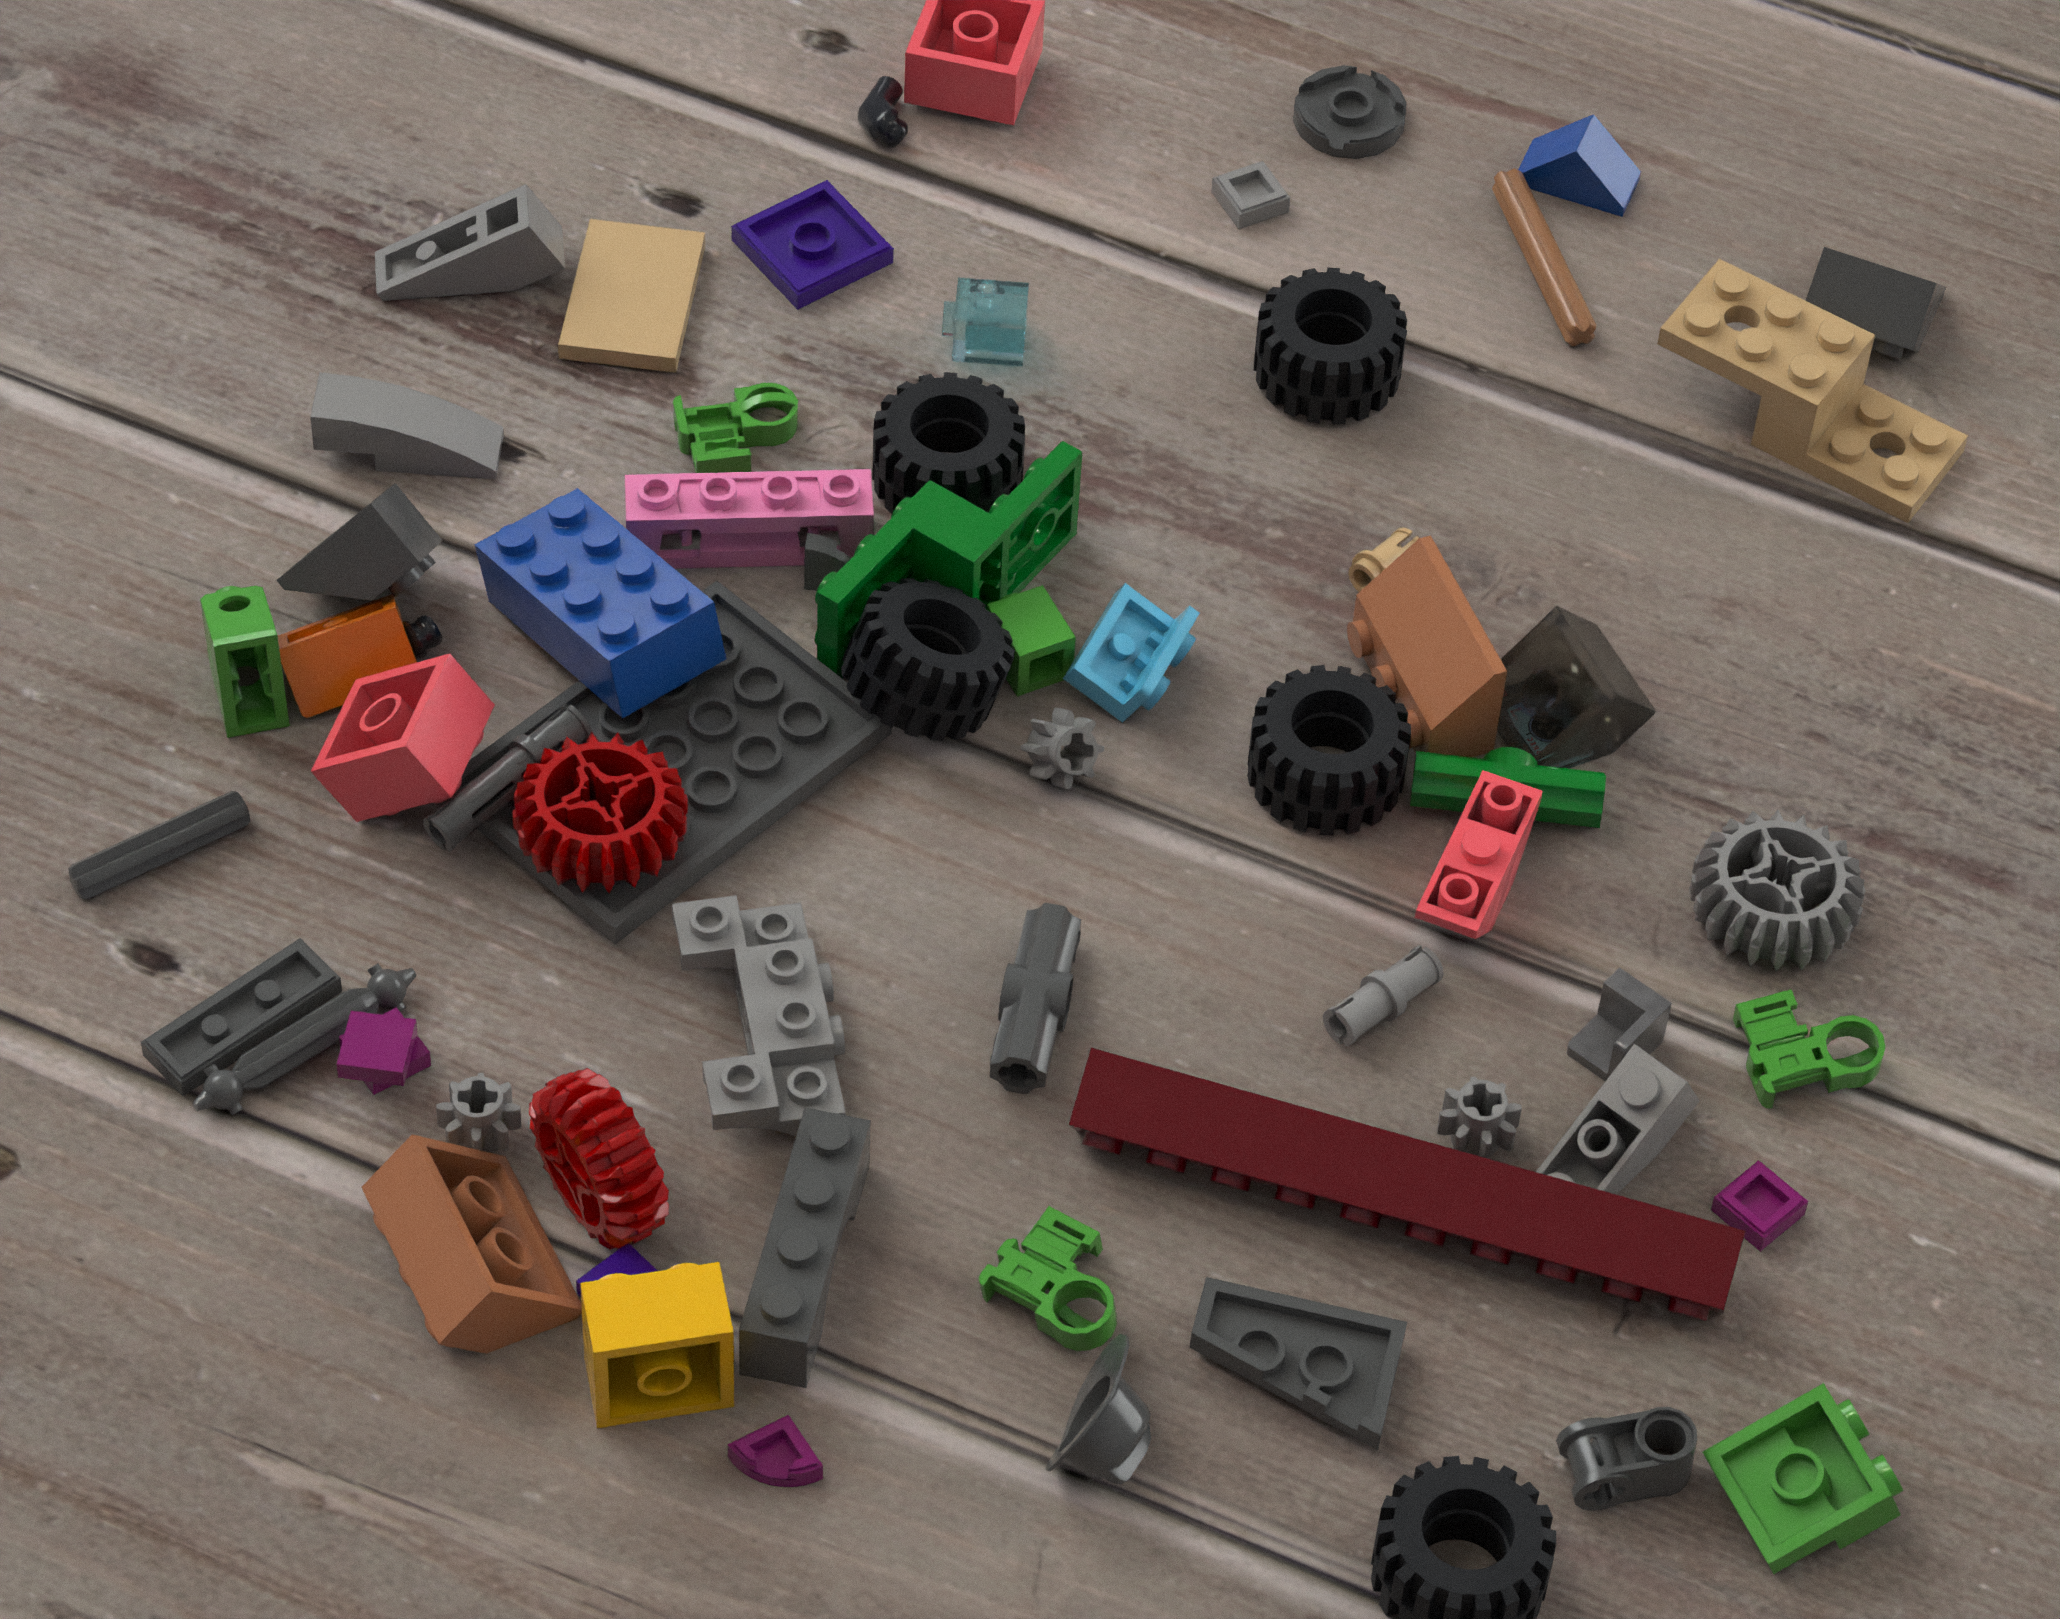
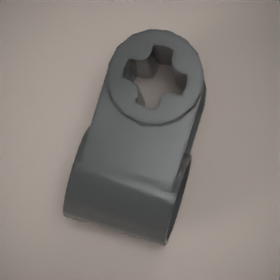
(1623, 1456)

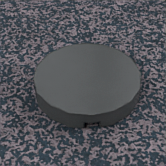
(1349, 112)

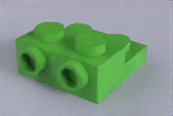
(1805, 1478)

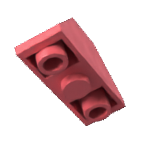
(1481, 857)

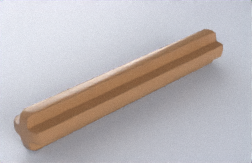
(1544, 257)

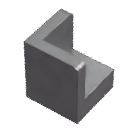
(1625, 1016)

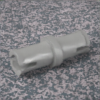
(1383, 995)

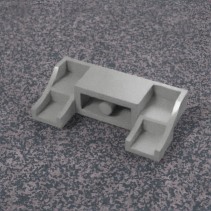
(780, 1009)

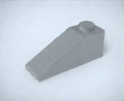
(475, 252)

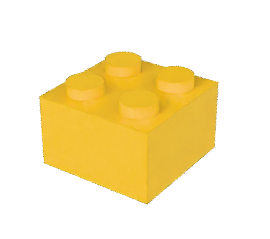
(658, 1344)

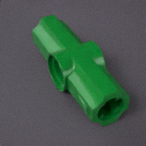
(1567, 794)

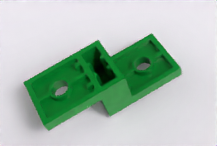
(957, 545)

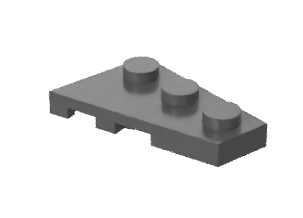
(1305, 1351)

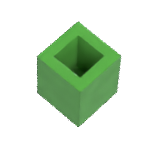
(1040, 639)

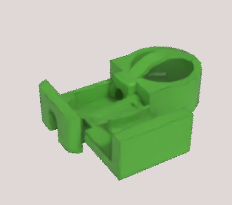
(719, 430)
(1796, 1060)
(1049, 1264)

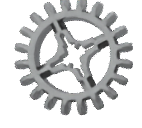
(1782, 877)

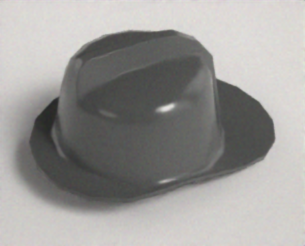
(1107, 1422)

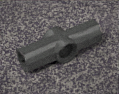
(1035, 998)

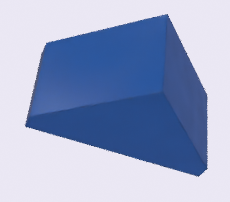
(1582, 166)

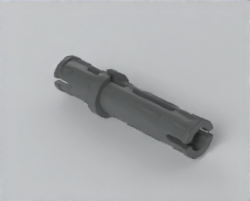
(498, 783)

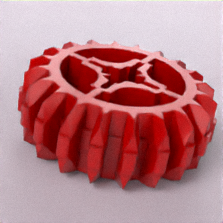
(600, 812)
(599, 1158)

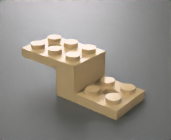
(1812, 390)

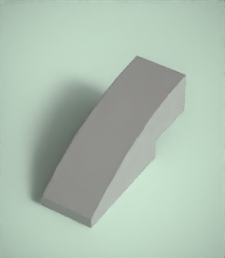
(403, 428)

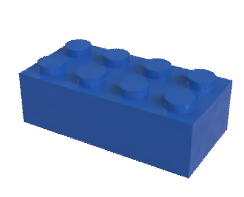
(601, 602)

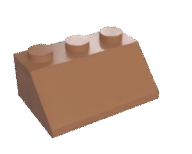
(1431, 652)
(469, 1245)

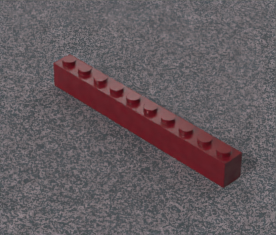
(1407, 1181)

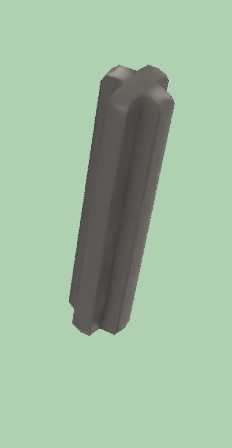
(159, 845)

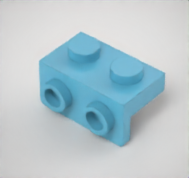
(1130, 652)

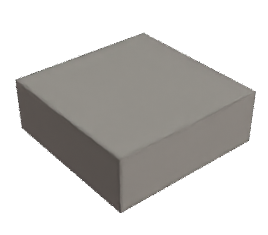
(1250, 194)

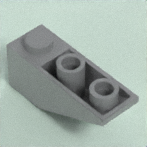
(1622, 1125)

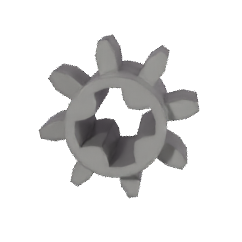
(1079, 748)
(479, 1114)
(1479, 1118)

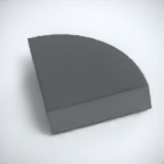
(821, 559)

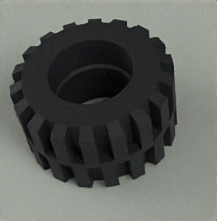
(1330, 345)
(953, 418)
(927, 659)
(1323, 787)
(1472, 1507)

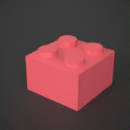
(974, 56)
(403, 738)

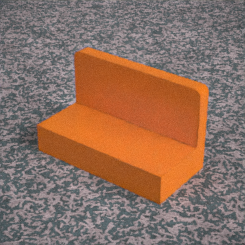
(335, 651)

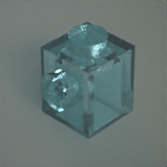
(987, 321)

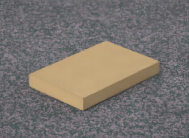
(632, 295)

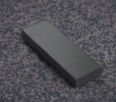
(241, 1016)

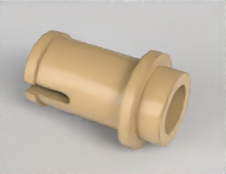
(1369, 564)

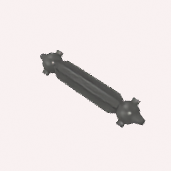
(301, 1040)

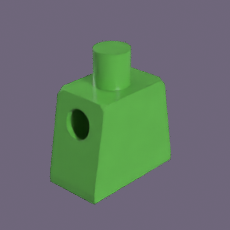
(239, 635)

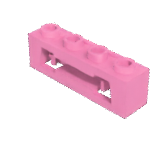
(748, 515)

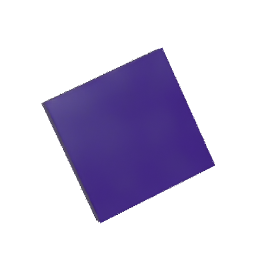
(812, 244)

